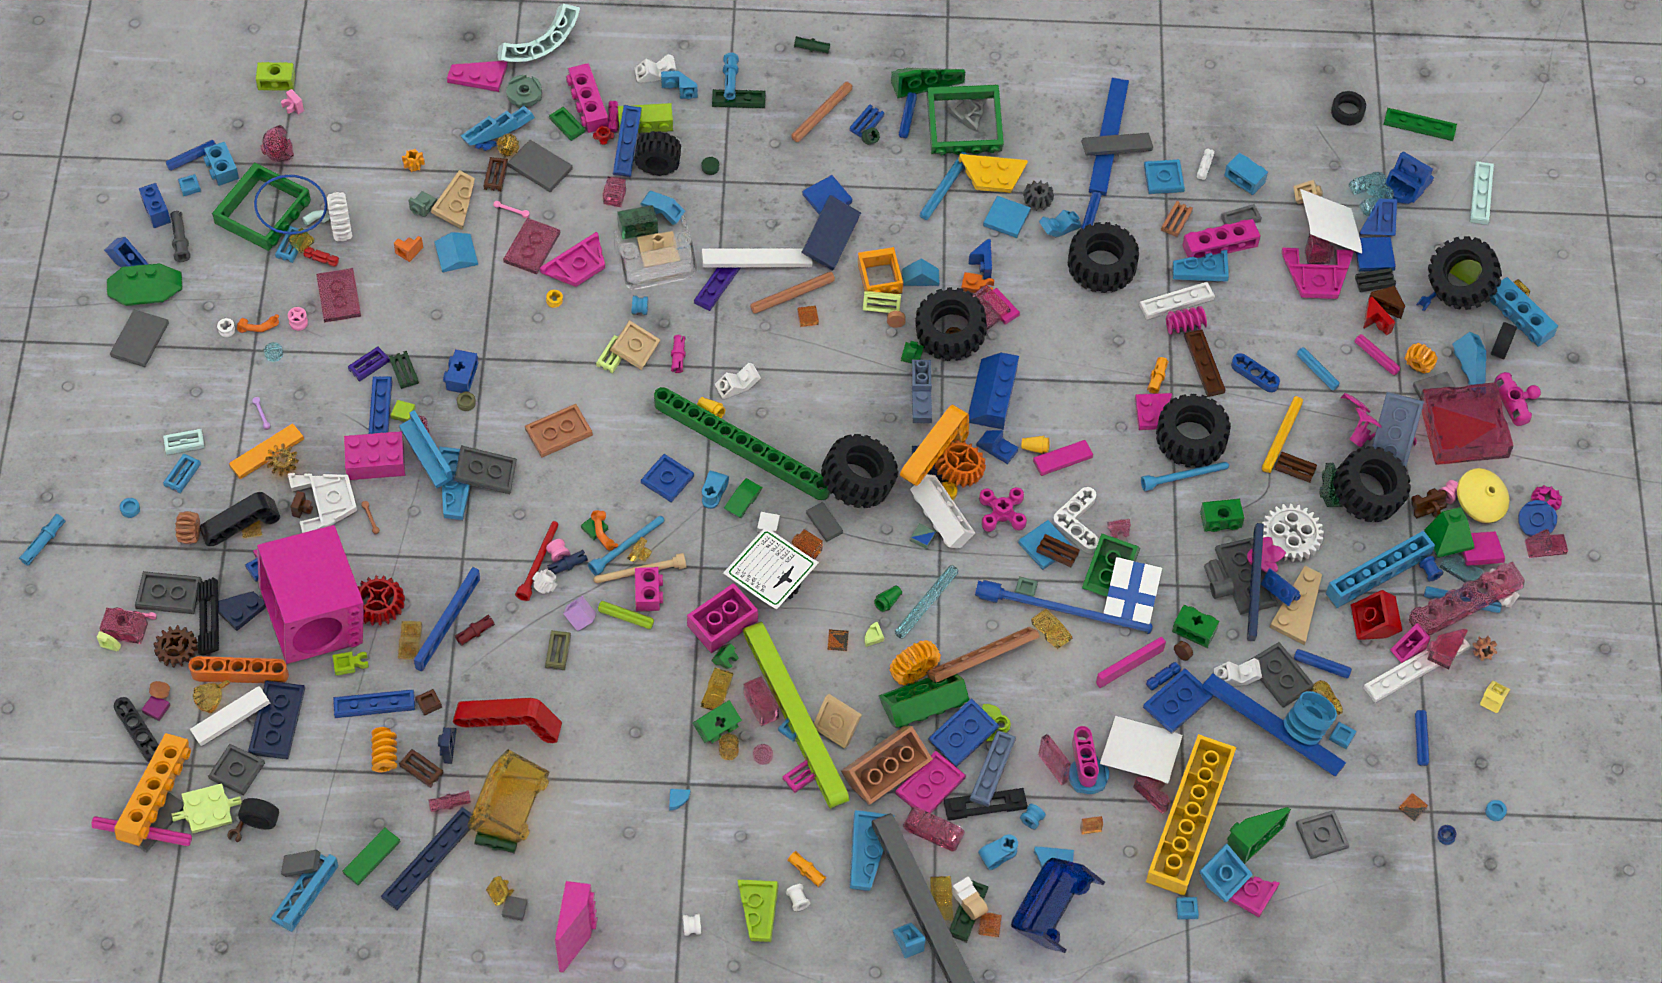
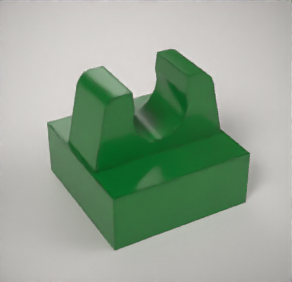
(912, 351)
(723, 655)

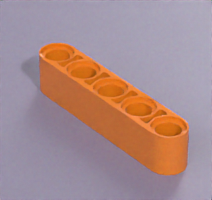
(231, 664)

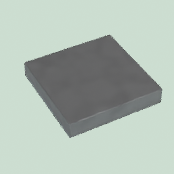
(1322, 834)

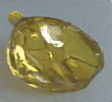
(208, 696)

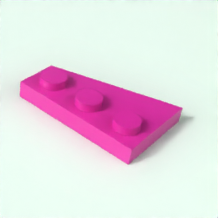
(478, 75)

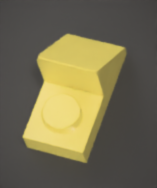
(1494, 696)

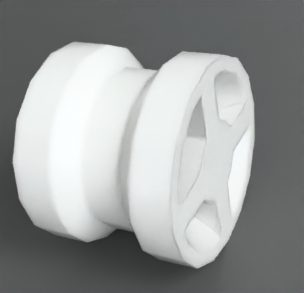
(692, 924)

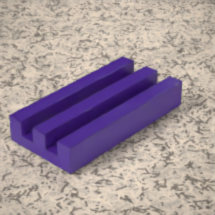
(370, 366)

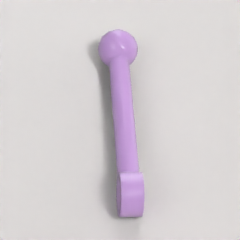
(256, 401)

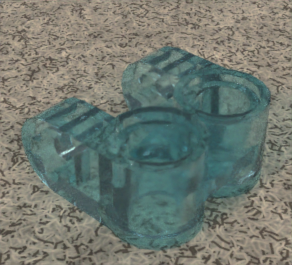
(1368, 184)

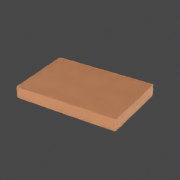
(558, 430)

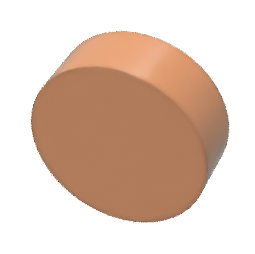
(896, 319)
(159, 689)

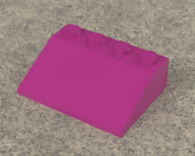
(575, 922)

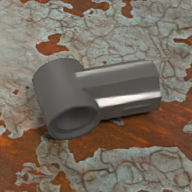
(1219, 583)

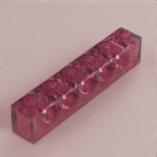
(1507, 572)

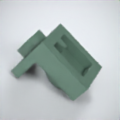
(422, 204)

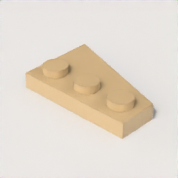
(454, 201)

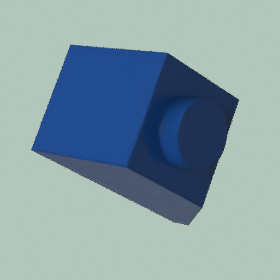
(124, 253)

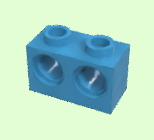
(221, 163)

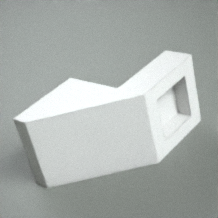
(650, 71)
(733, 384)
(1239, 675)

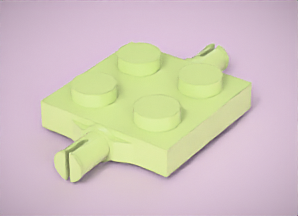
(206, 808)

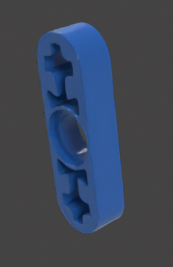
(1253, 365)

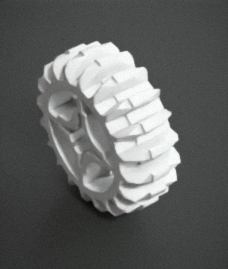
(339, 216)

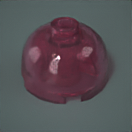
(277, 145)

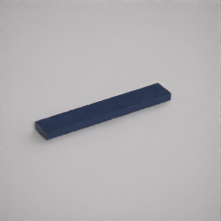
(1255, 582)
(427, 860)

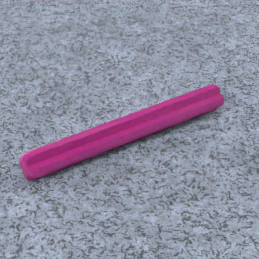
(154, 833)

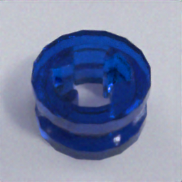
(1443, 829)

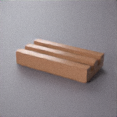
(1181, 208)

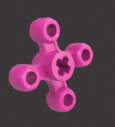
(1002, 509)

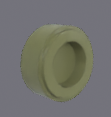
(466, 401)

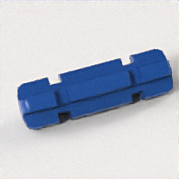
(1162, 676)

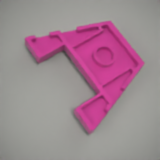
(1316, 279)

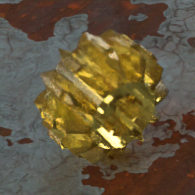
(274, 457)

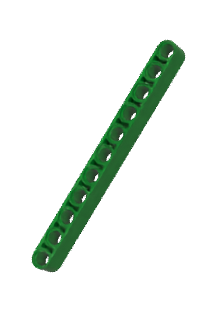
(736, 436)

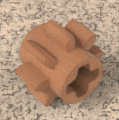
(1487, 652)

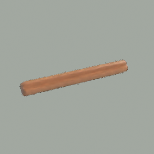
(822, 111)
(792, 292)

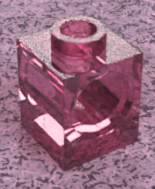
(614, 191)

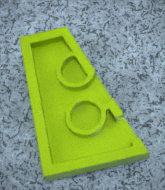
(759, 907)

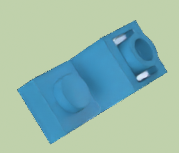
(675, 79)
(665, 205)
(1062, 224)

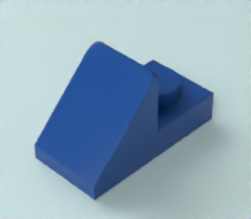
(982, 257)
(996, 445)

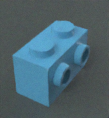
(1246, 173)

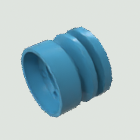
(1310, 718)

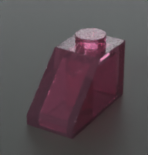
(1318, 250)
(1446, 647)

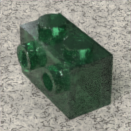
(637, 222)

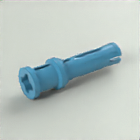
(730, 70)

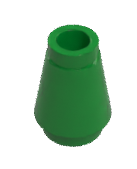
(886, 599)

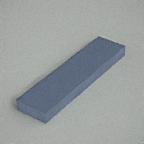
(992, 768)

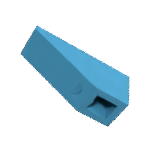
(1472, 356)

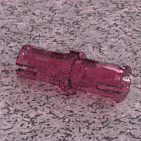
(449, 801)

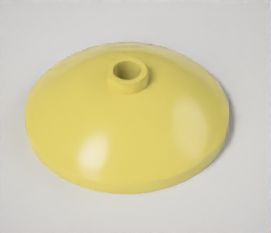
(1476, 498)

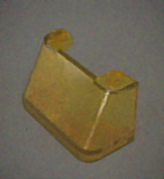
(508, 797)

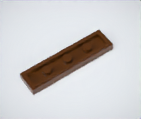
(1204, 363)

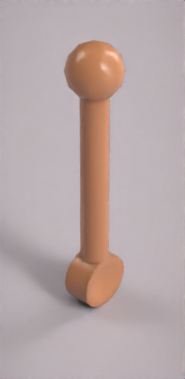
(365, 505)

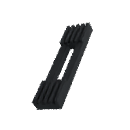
(206, 592)
(1014, 801)

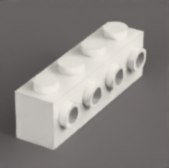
(942, 512)

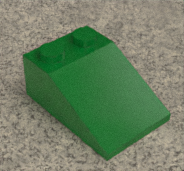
(1103, 562)
(1256, 832)

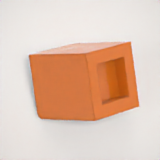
(409, 248)

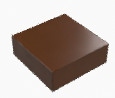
(428, 702)

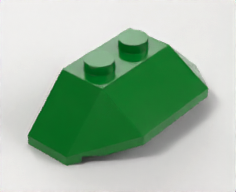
(144, 284)

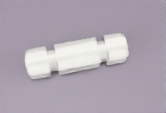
(1205, 164)

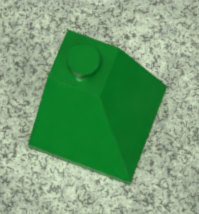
(1450, 533)

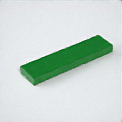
(1420, 124)

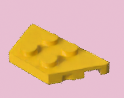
(993, 172)

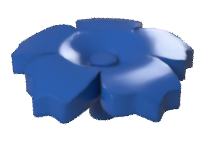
(486, 145)

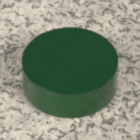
(710, 165)

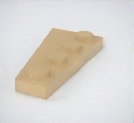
(1295, 619)

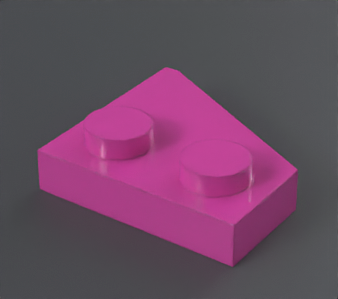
(1149, 409)

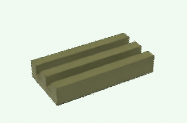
(555, 664)

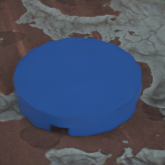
(1536, 517)

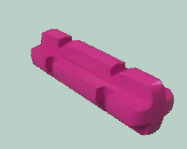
(613, 116)

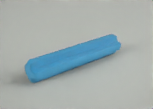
(1318, 368)

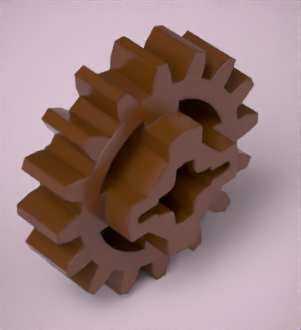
(175, 648)

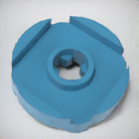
(1102, 779)

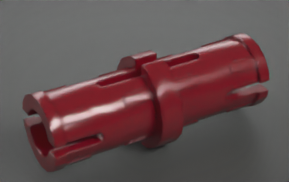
(474, 630)

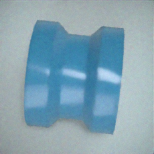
(640, 305)
(1032, 816)

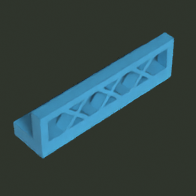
(426, 450)
(308, 894)

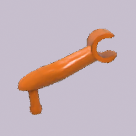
(243, 325)
(598, 517)

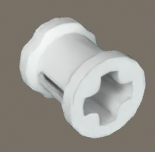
(797, 897)

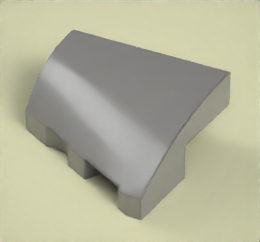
(968, 112)

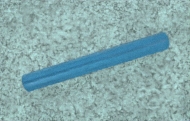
(942, 189)

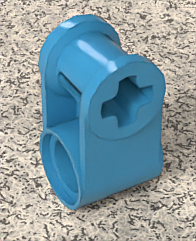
(714, 488)
(996, 853)

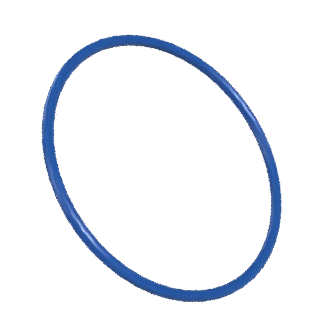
(285, 232)

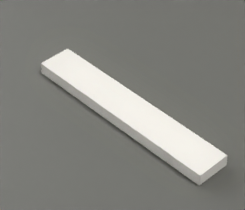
(755, 258)
(1403, 674)

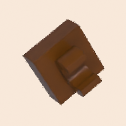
(300, 505)

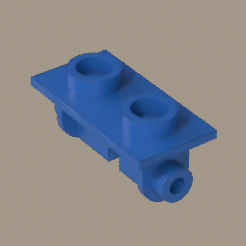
(1280, 587)

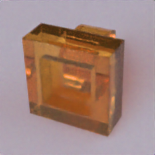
(990, 924)

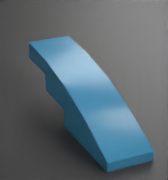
(493, 128)

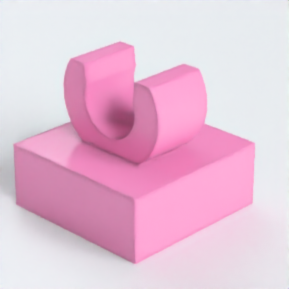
(293, 101)

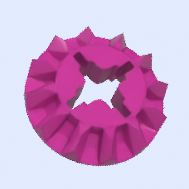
(1555, 499)

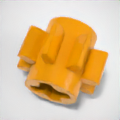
(413, 160)

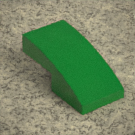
(743, 497)

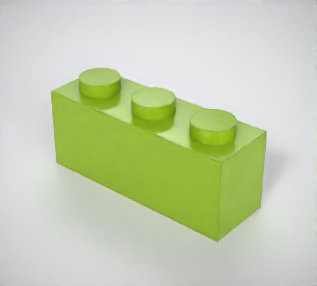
(653, 117)

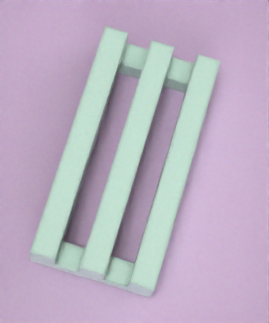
(184, 443)

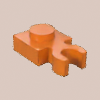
(974, 282)

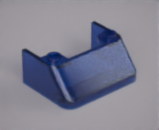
(1049, 899)

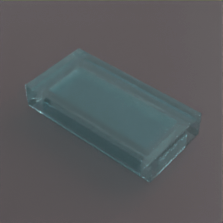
(1457, 567)

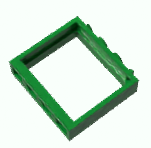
(964, 93)
(241, 190)

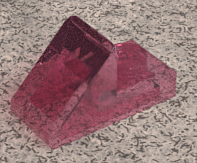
(1544, 544)
(1150, 790)

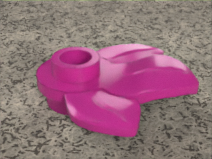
(1270, 555)

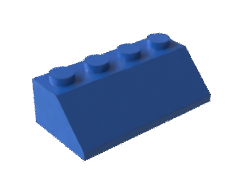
(993, 390)

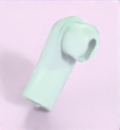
(313, 216)

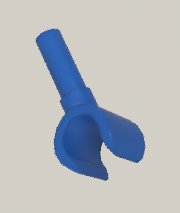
(1425, 301)

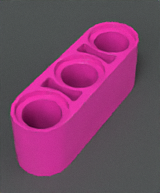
(1085, 747)

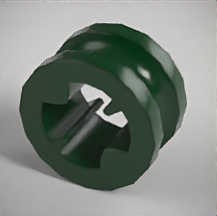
(874, 132)

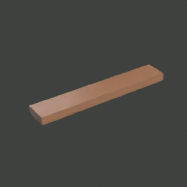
(982, 654)

